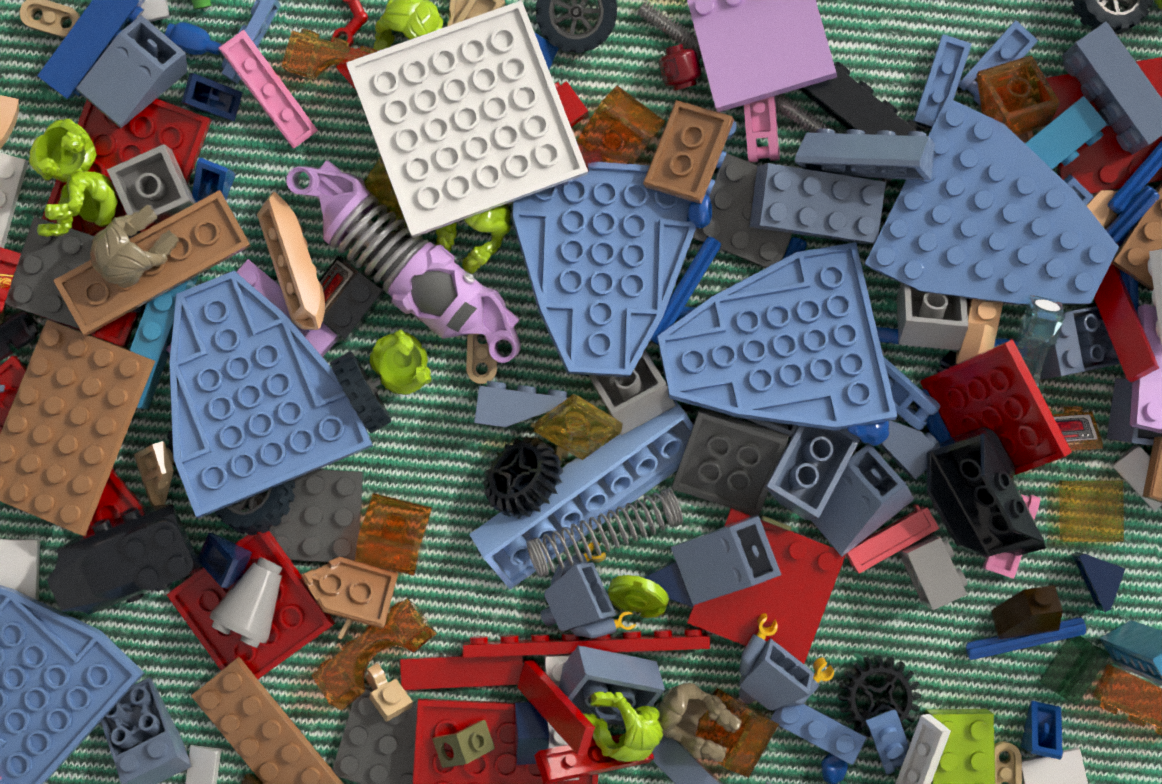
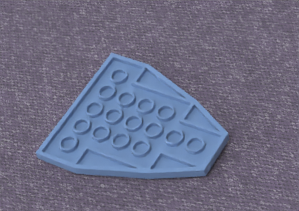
(991, 222)
(602, 263)
(785, 346)
(250, 397)
(53, 685)

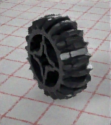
(522, 477)
(886, 684)

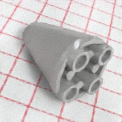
(250, 604)

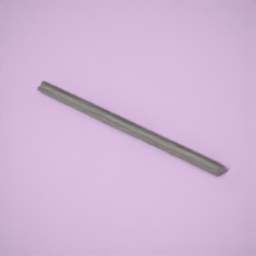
(691, 41)

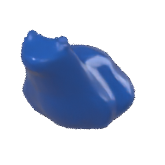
(700, 213)
(872, 433)
(833, 769)

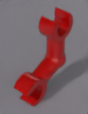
(359, 19)

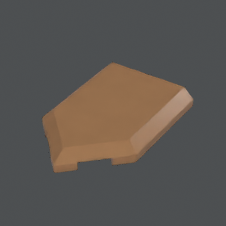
(352, 590)

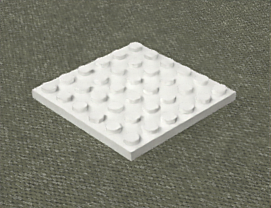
(467, 118)

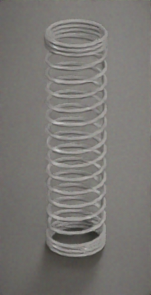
(671, 509)

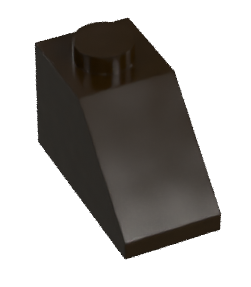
(1028, 613)

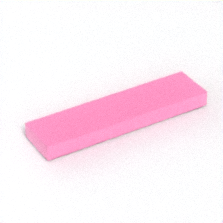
(268, 89)

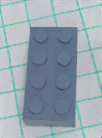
(1116, 87)
(817, 204)

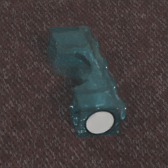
(1039, 332)

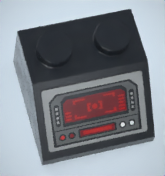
(348, 298)

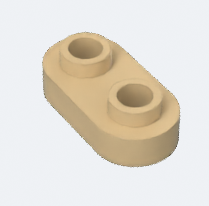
(52, 18)
(477, 354)
(1011, 769)

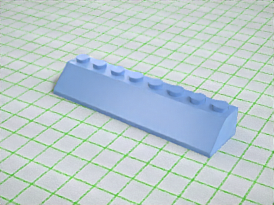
(591, 486)

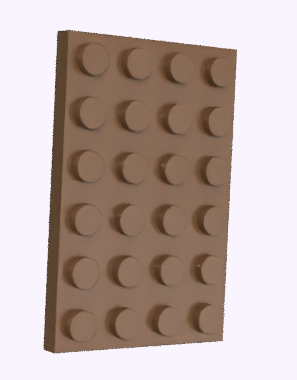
(68, 425)

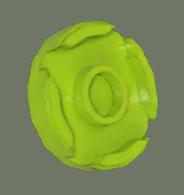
(638, 595)

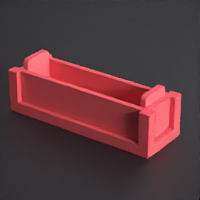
(892, 539)

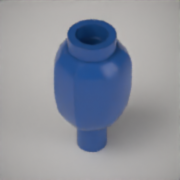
(192, 39)

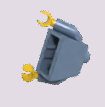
(580, 600)
(774, 674)

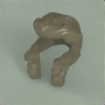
(122, 260)
(680, 716)

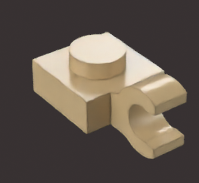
(387, 697)

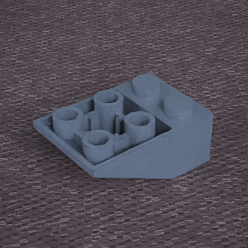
(133, 72)
(1080, 345)
(509, 407)
(862, 500)
(726, 560)
(144, 737)

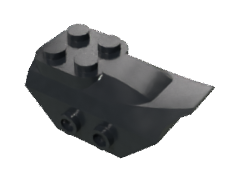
(977, 495)
(123, 560)

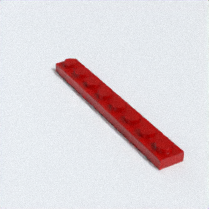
(630, 642)

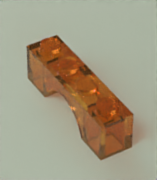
(310, 55)
(343, 675)

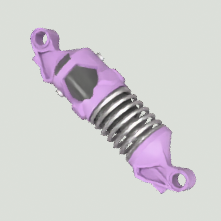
(414, 271)

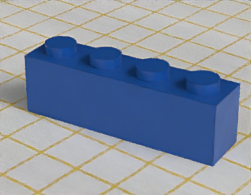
(87, 43)

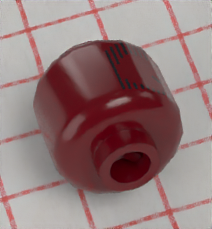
(679, 67)

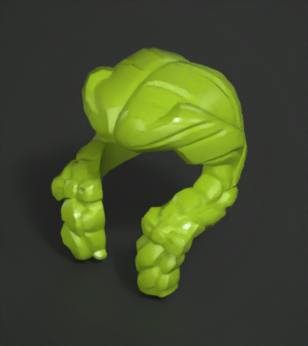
(406, 16)
(62, 151)
(84, 195)
(494, 221)
(400, 363)
(641, 726)

